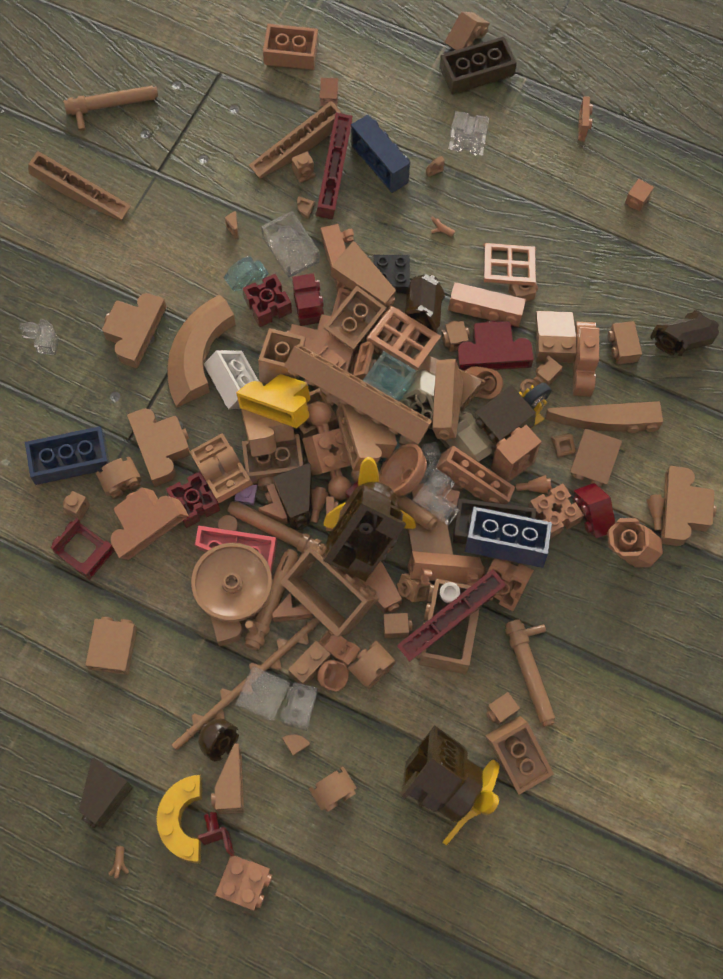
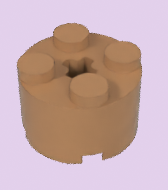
(118, 477)
(372, 665)
(332, 789)

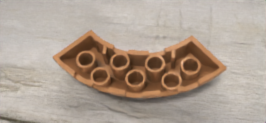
(191, 349)

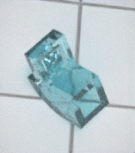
(244, 272)

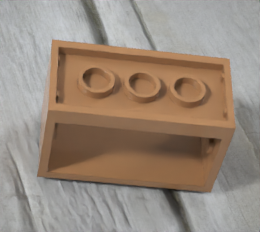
(317, 604)
(442, 662)

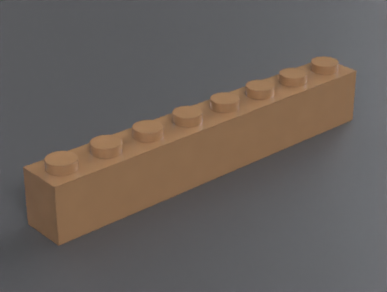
(358, 394)

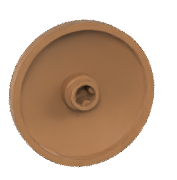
(231, 582)

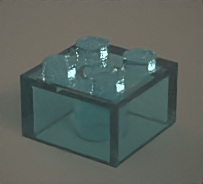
(391, 376)

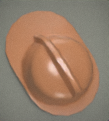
(494, 382)

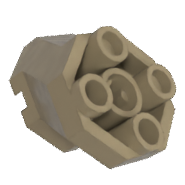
(421, 394)
(470, 438)

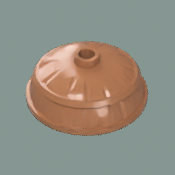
(404, 469)

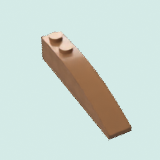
(297, 142)
(76, 186)
(610, 417)

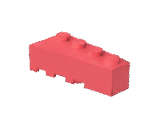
(211, 537)

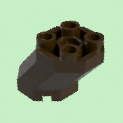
(424, 302)
(685, 333)

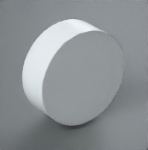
(449, 592)

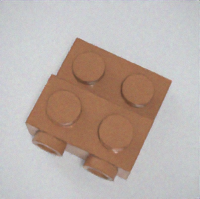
(244, 883)

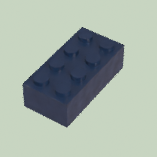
(380, 153)
(67, 455)
(508, 537)

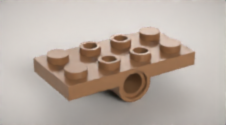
(221, 468)

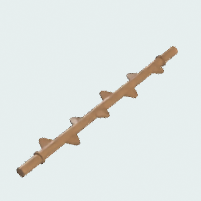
(228, 696)

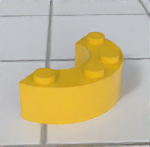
(170, 815)

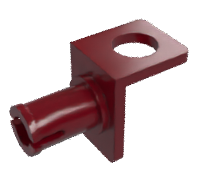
(215, 833)

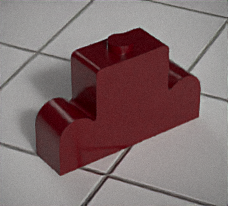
(494, 348)

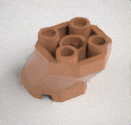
(634, 542)

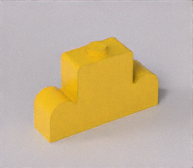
(280, 400)

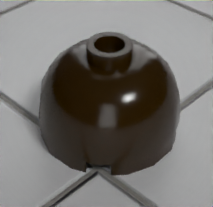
(217, 738)

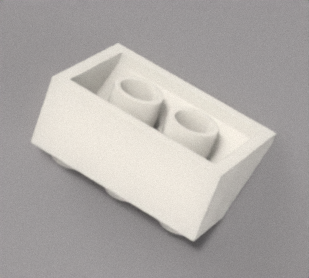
(229, 373)

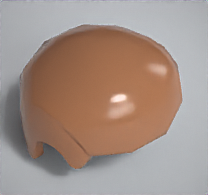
(333, 675)

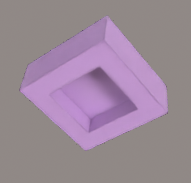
(247, 495)

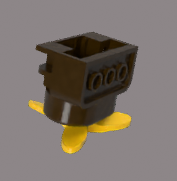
(365, 525)
(448, 782)

